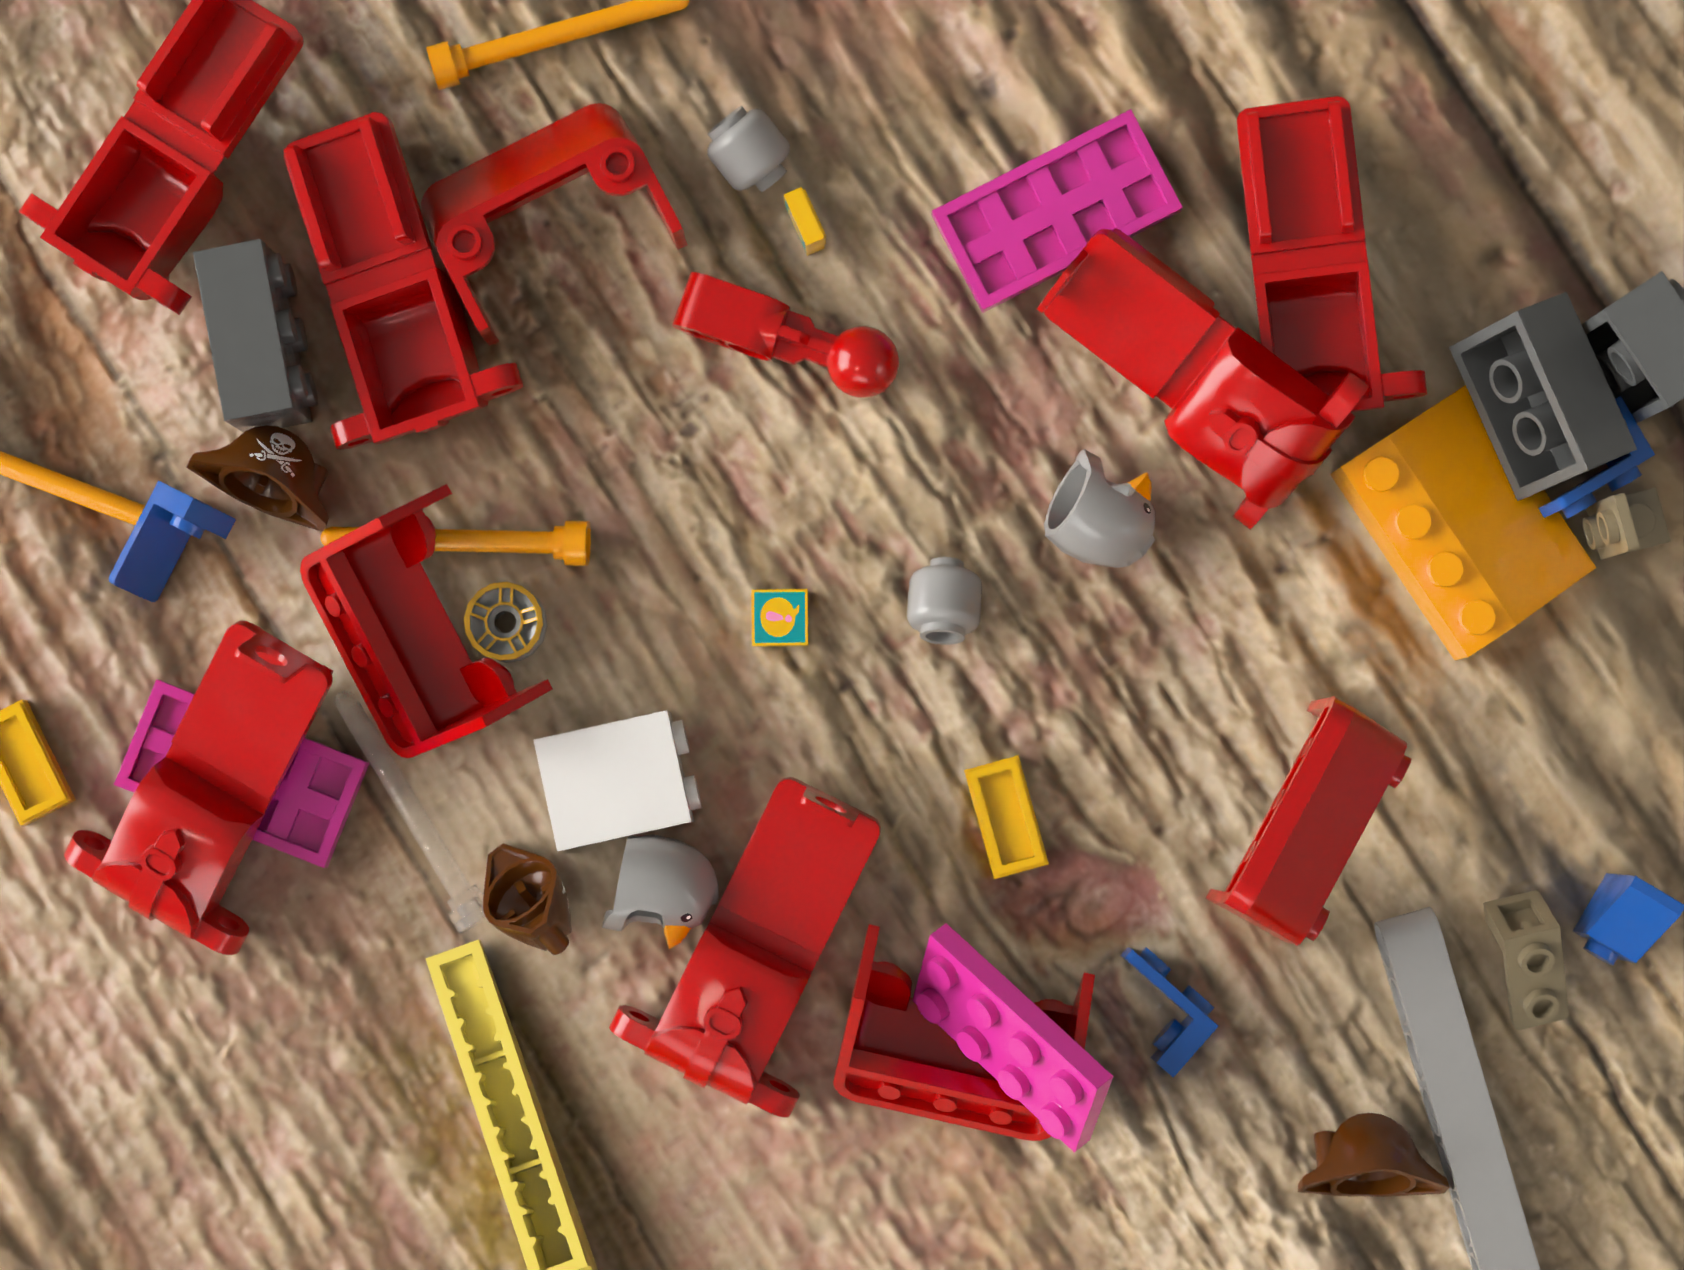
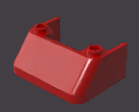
(579, 143)
(400, 636)
(1315, 823)
(914, 1067)

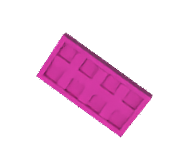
(1049, 208)
(309, 804)
(1011, 1038)

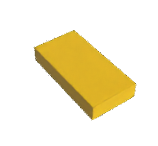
(28, 766)
(1006, 817)

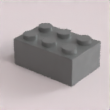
(255, 336)
(1642, 346)
(1542, 396)

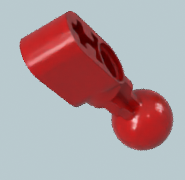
(858, 360)

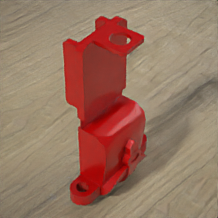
(155, 171)
(1313, 247)
(384, 289)
(1226, 391)
(211, 789)
(760, 948)

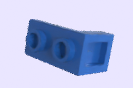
(1618, 474)
(161, 538)
(1177, 1040)

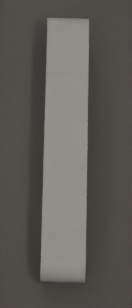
(1454, 1092)

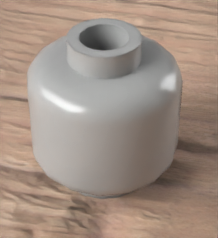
(748, 149)
(944, 601)

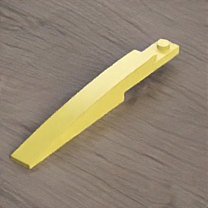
(509, 1112)

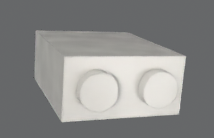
(616, 779)

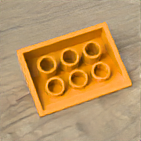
(1456, 529)

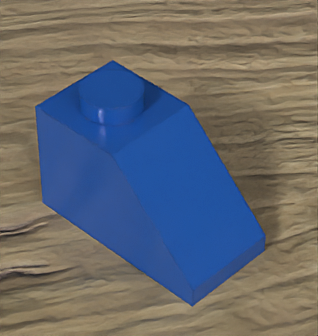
(1625, 918)

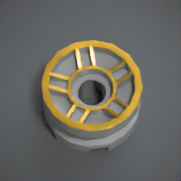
(489, 605)

